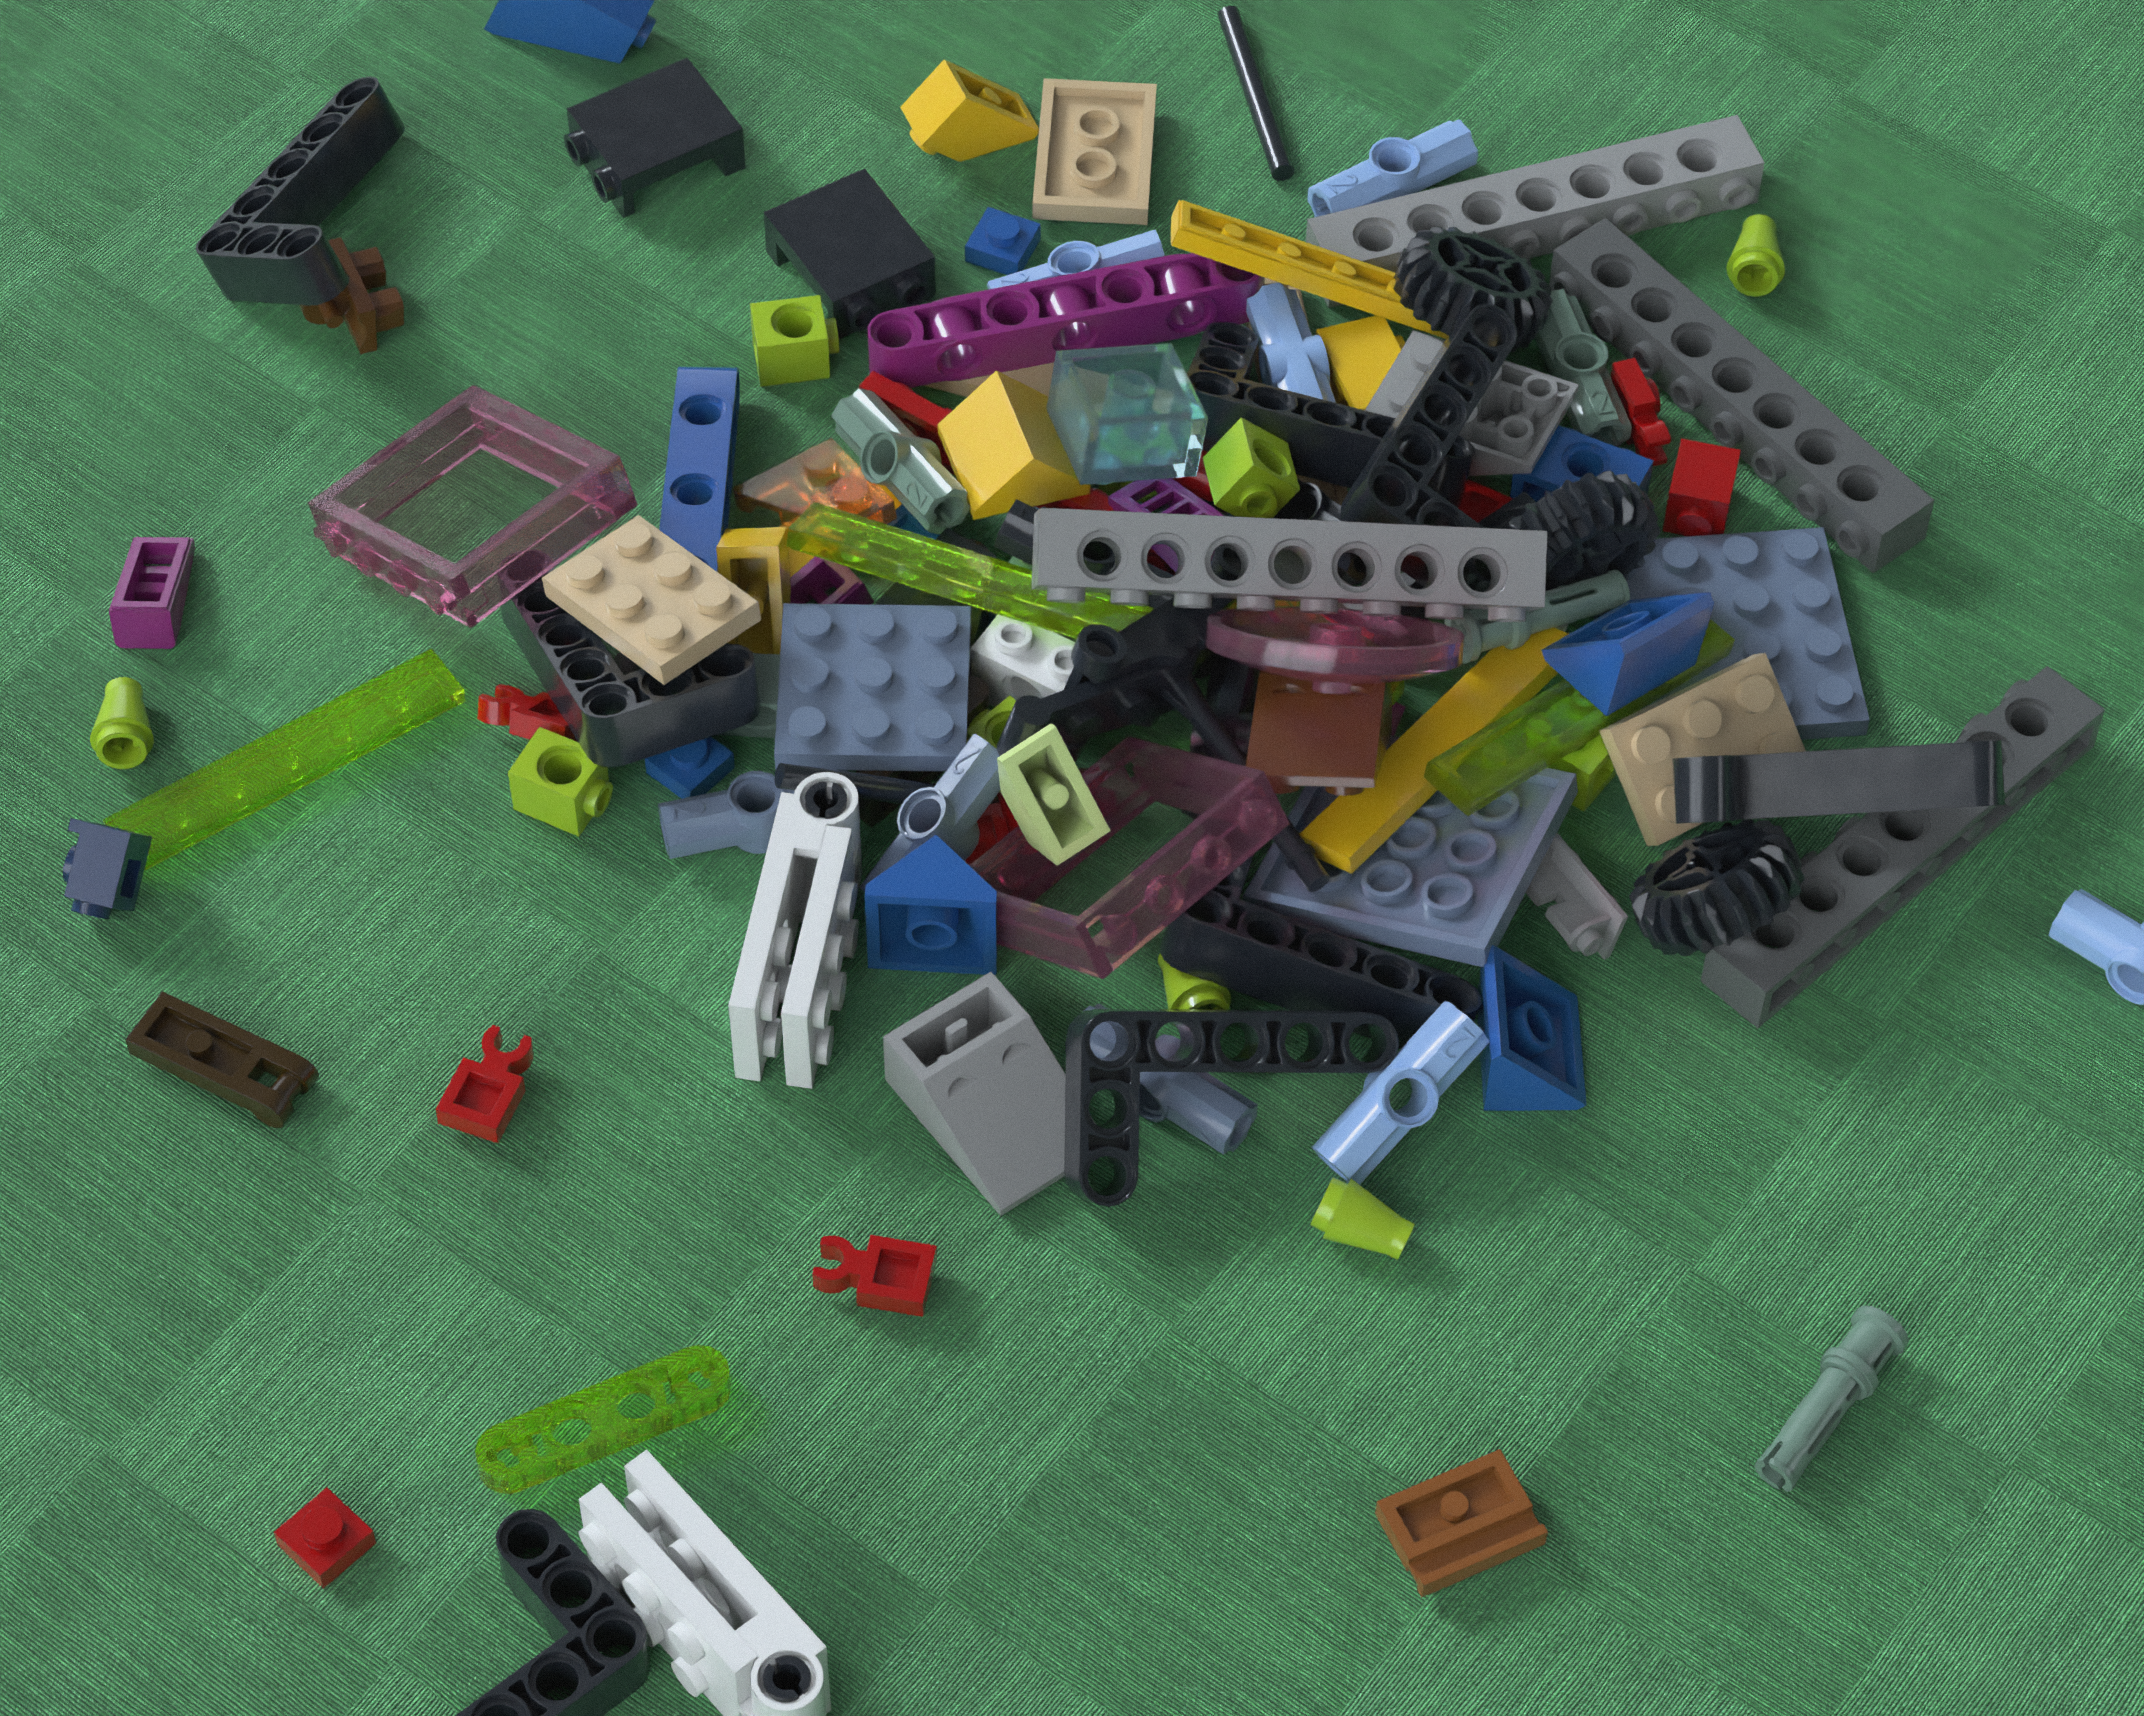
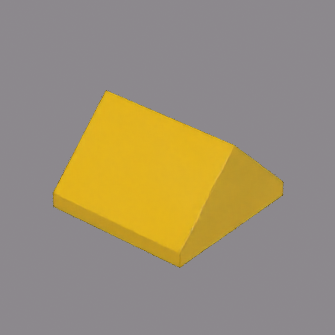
(1007, 449)

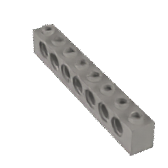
(1550, 202)
(1512, 556)

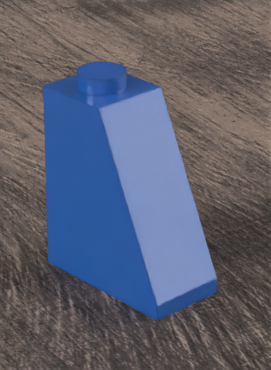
(577, 26)

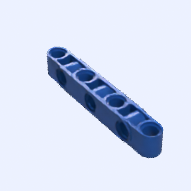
(701, 459)

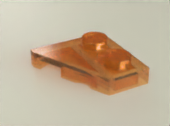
(816, 475)

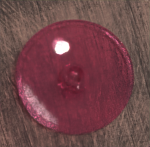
(1335, 647)

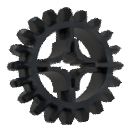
(1454, 271)
(1592, 527)
(1717, 887)

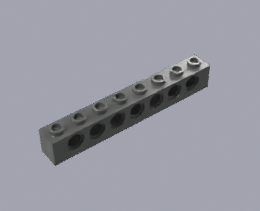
(1742, 396)
(1900, 853)

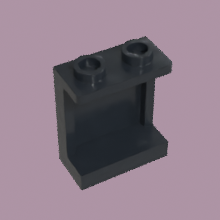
(652, 132)
(852, 250)

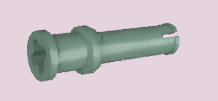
(1562, 607)
(1846, 1376)

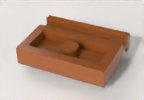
(1460, 1522)

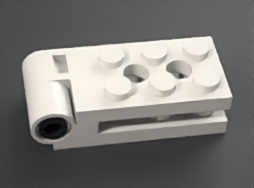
(812, 879)
(703, 1599)

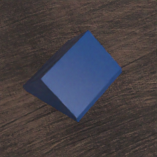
(1632, 648)
(931, 915)
(1532, 1038)

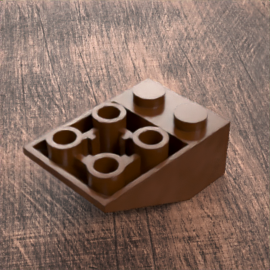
(1319, 736)

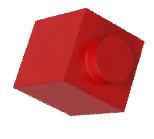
(1701, 489)

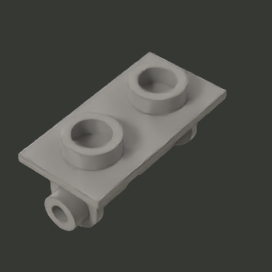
(1584, 910)

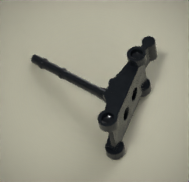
(1137, 679)

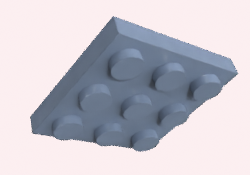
(873, 686)

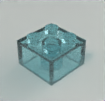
(1126, 413)

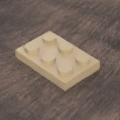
(1094, 151)
(651, 599)
(1720, 715)

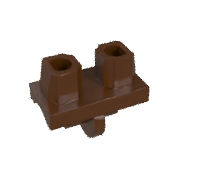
(361, 311)

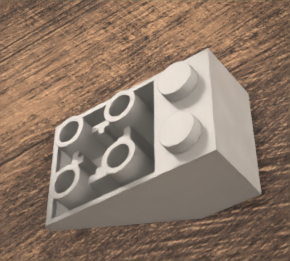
(1509, 421)
(984, 1090)

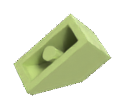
(1050, 796)

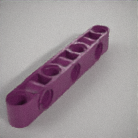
(1034, 319)

